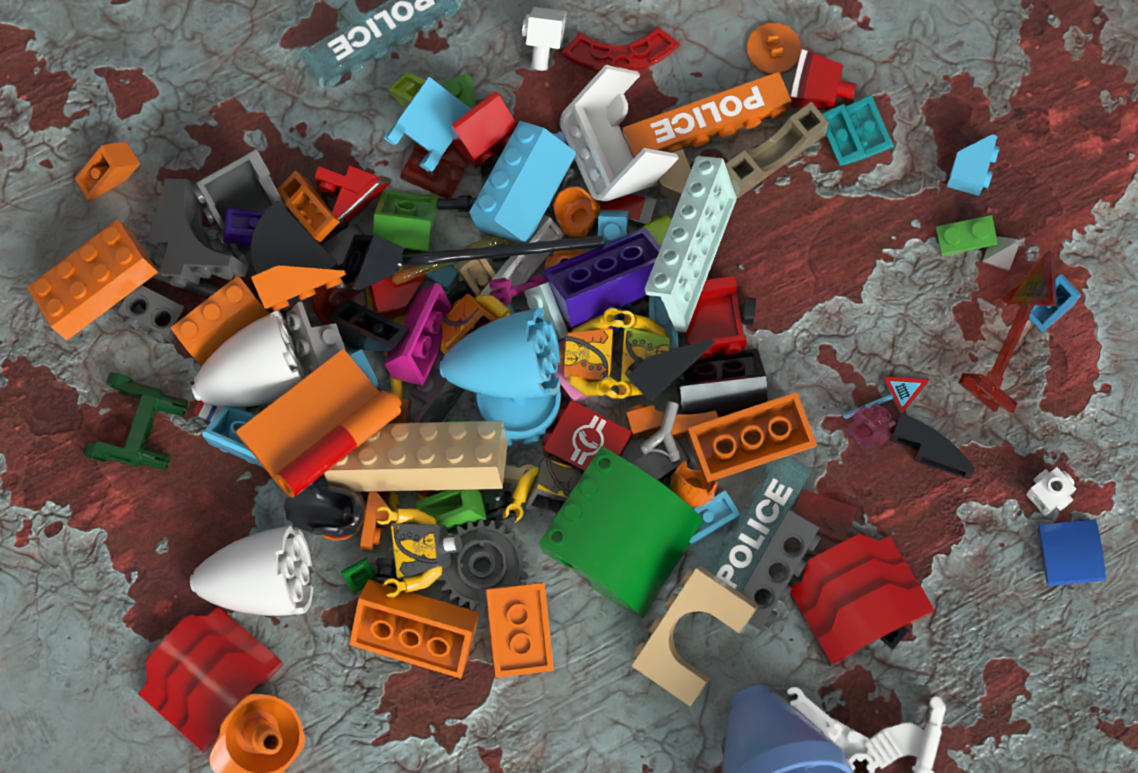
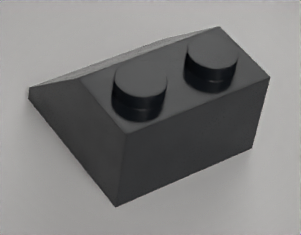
(369, 262)

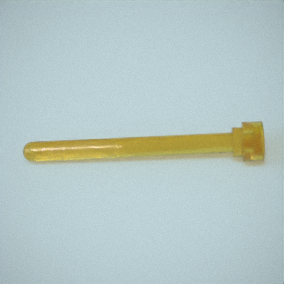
(417, 271)

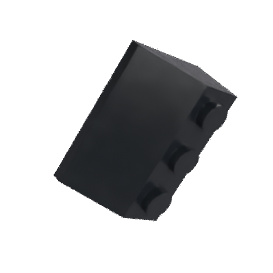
(723, 383)

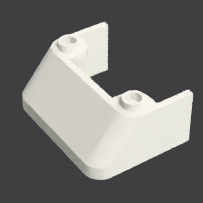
(600, 147)

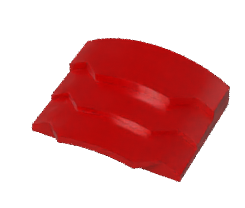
(858, 595)
(204, 673)

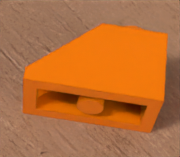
(107, 169)

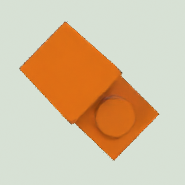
(371, 533)

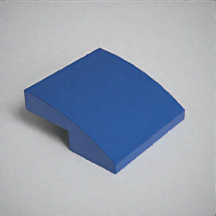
(1071, 552)

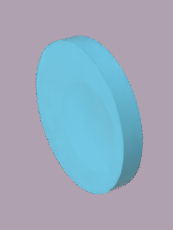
(520, 416)

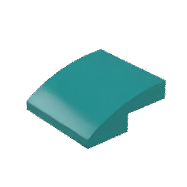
(857, 131)

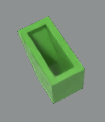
(454, 507)

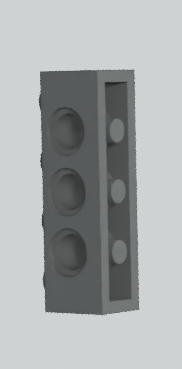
(791, 528)

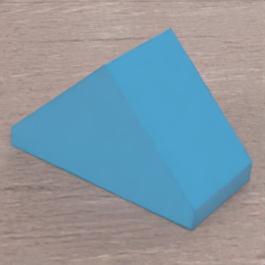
(1066, 298)

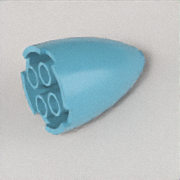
(507, 358)

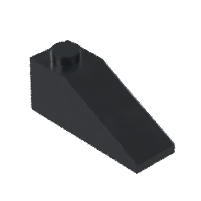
(365, 328)
(660, 370)

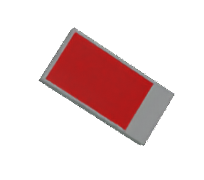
(640, 207)

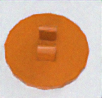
(773, 48)

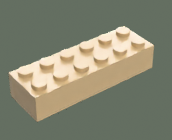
(426, 458)

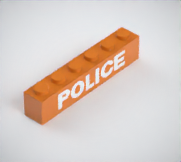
(711, 117)

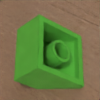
(406, 219)

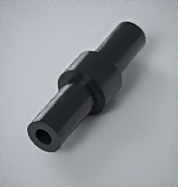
(462, 203)

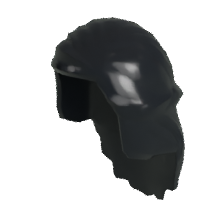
(326, 511)

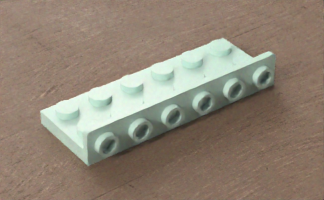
(692, 240)

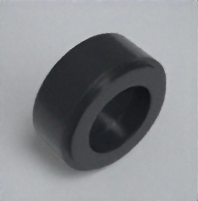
(748, 311)

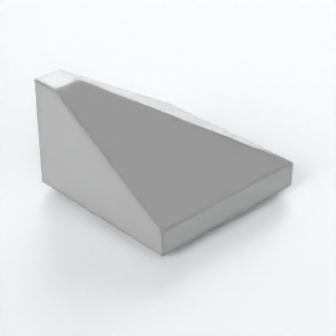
(1002, 254)

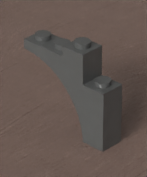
(181, 237)

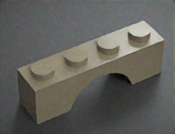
(794, 137)

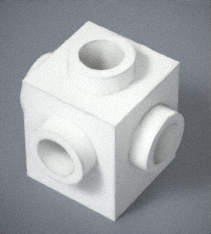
(1051, 490)

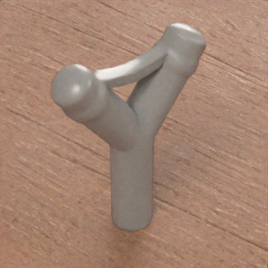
(664, 435)

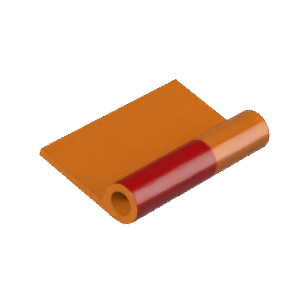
(318, 423)

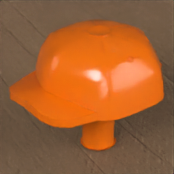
(258, 737)

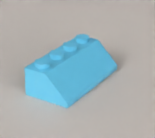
(522, 184)
(222, 434)

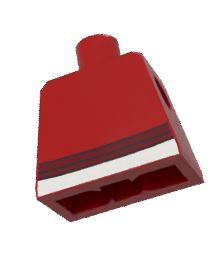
(819, 82)

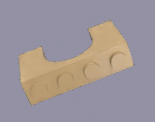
(659, 656)

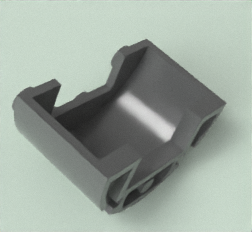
(238, 186)

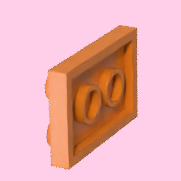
(519, 629)

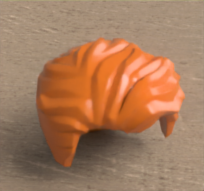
(575, 211)
(692, 486)

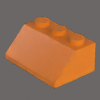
(219, 319)

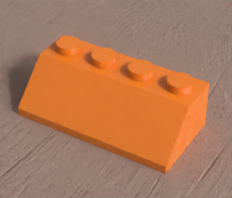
(750, 437)
(414, 629)

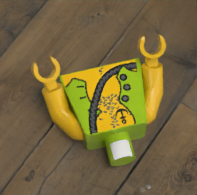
(641, 339)

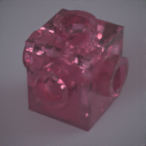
(871, 426)

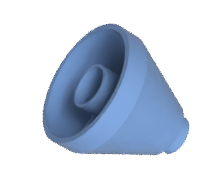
(774, 737)

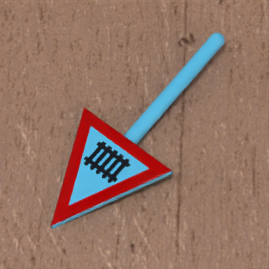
(901, 390)

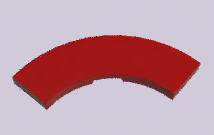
(634, 56)

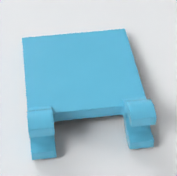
(429, 121)

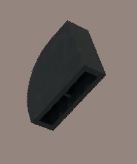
(285, 242)

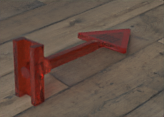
(1035, 288)

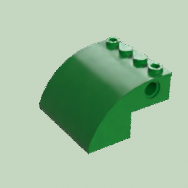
(621, 532)

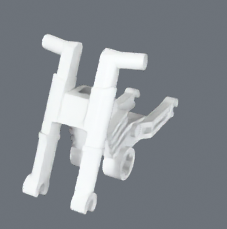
(886, 744)

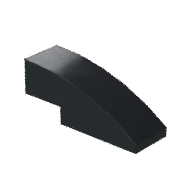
(931, 447)

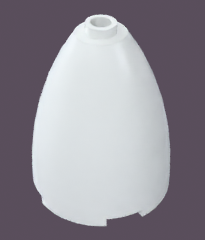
(251, 366)
(258, 574)

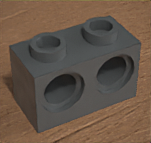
(156, 308)

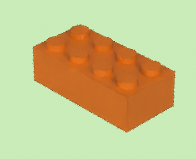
(92, 279)

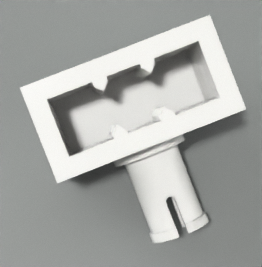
(543, 31)

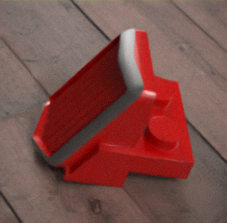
(353, 191)

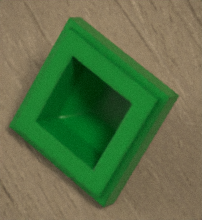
(358, 575)

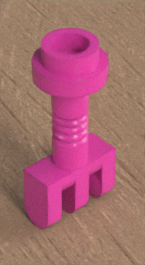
(507, 291)

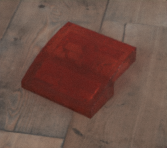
(445, 176)
(827, 513)

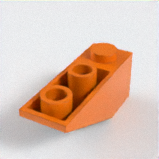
(286, 282)

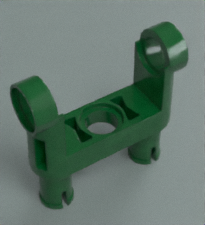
(136, 451)

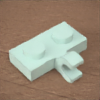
(543, 297)

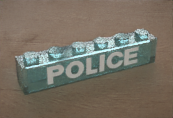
(372, 36)
(759, 522)

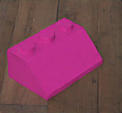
(417, 351)

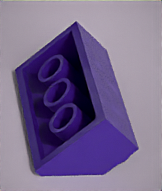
(603, 277)

